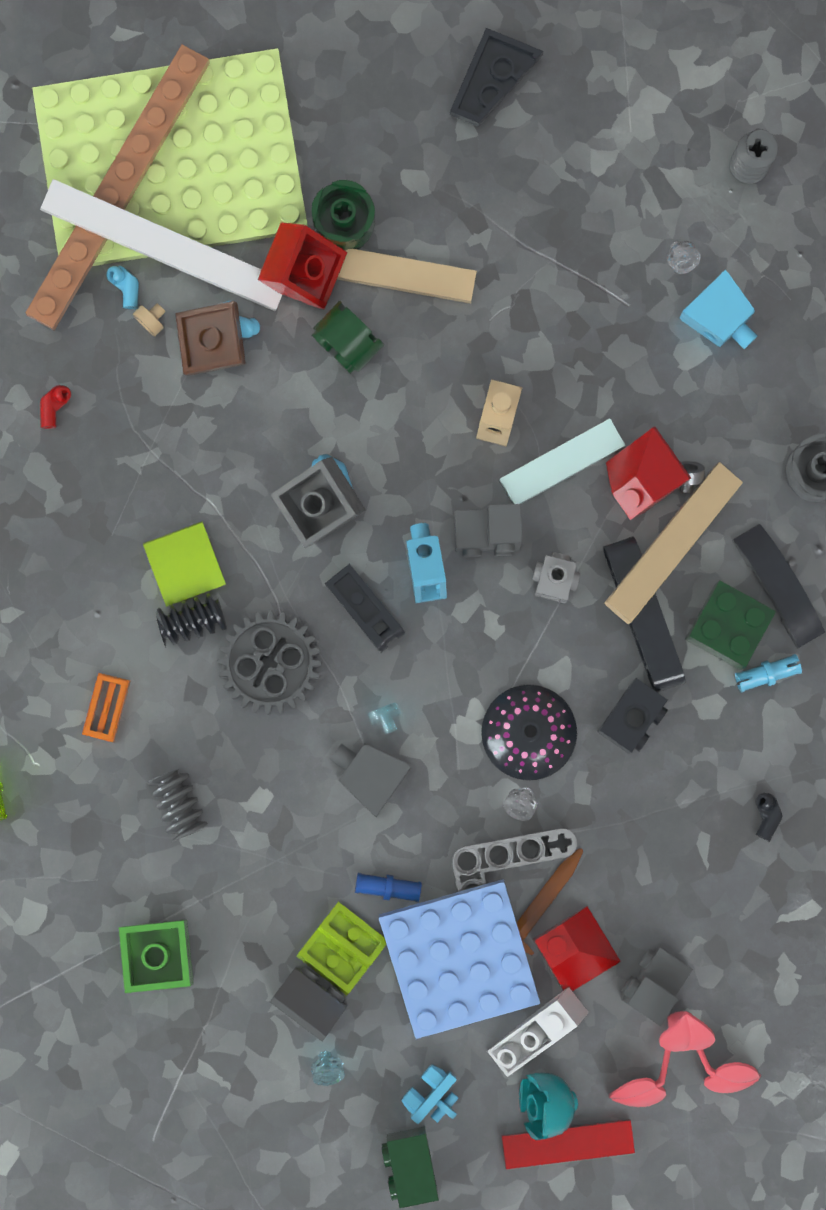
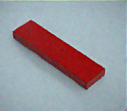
(574, 1144)

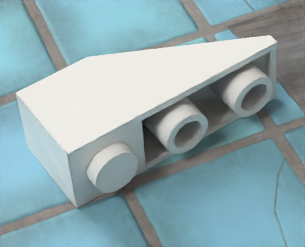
(538, 1032)

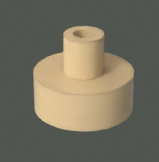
(150, 318)

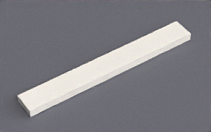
(158, 243)

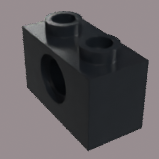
(637, 697)

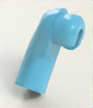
(126, 283)

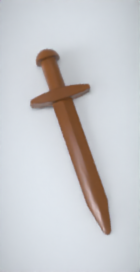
(547, 896)

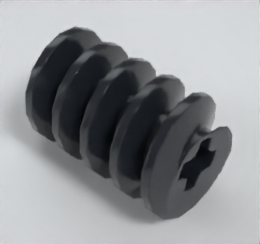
(190, 619)

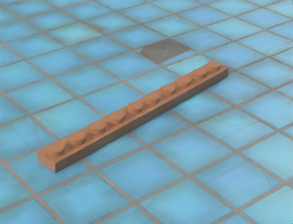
(120, 184)

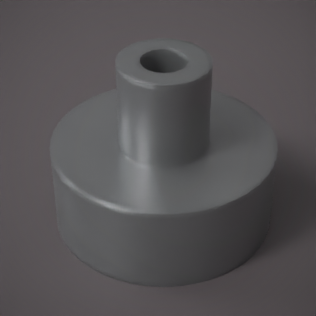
(696, 473)

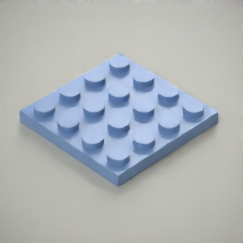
(459, 959)

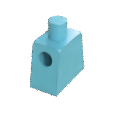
(721, 313)
(428, 572)

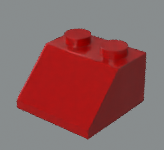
(302, 265)

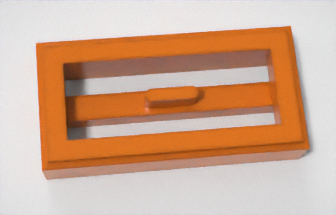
(99, 734)

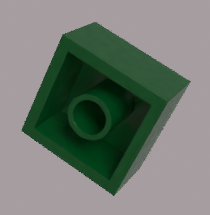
(730, 625)
(412, 1167)

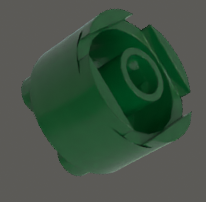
(339, 198)
(348, 337)

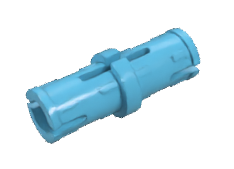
(768, 673)

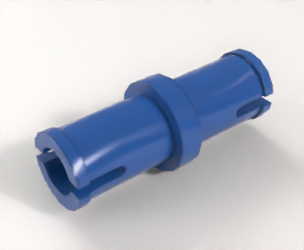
(388, 887)

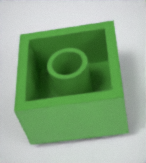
(156, 956)

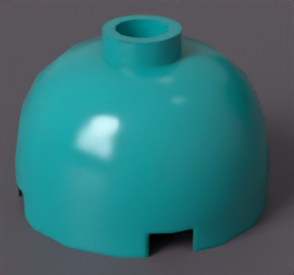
(548, 1105)

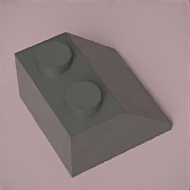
(309, 1002)

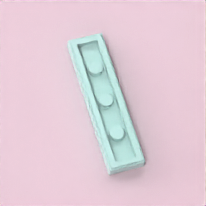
(562, 462)

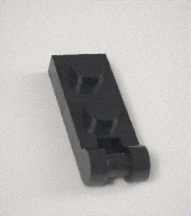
(364, 607)

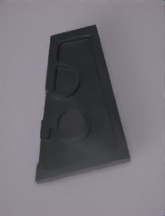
(491, 75)

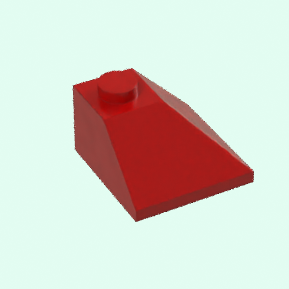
(645, 473)
(576, 950)

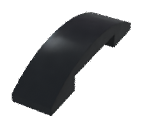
(780, 585)

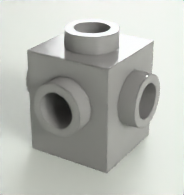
(556, 589)

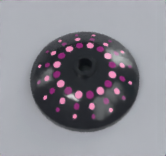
(510, 747)

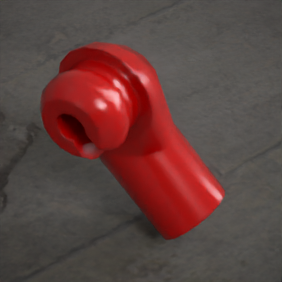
(51, 403)

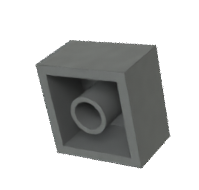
(318, 502)

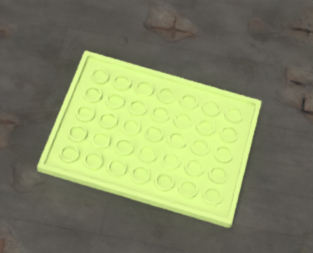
(221, 171)

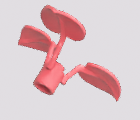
(685, 1034)

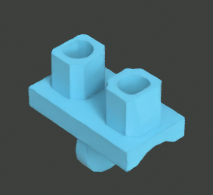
(421, 1106)

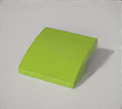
(184, 563)
(342, 948)

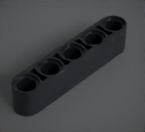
(649, 625)

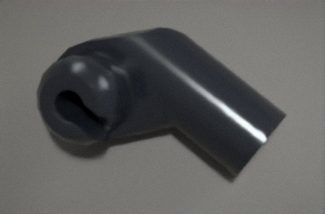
(771, 815)

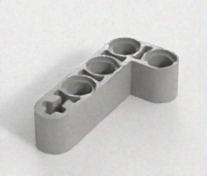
(514, 855)

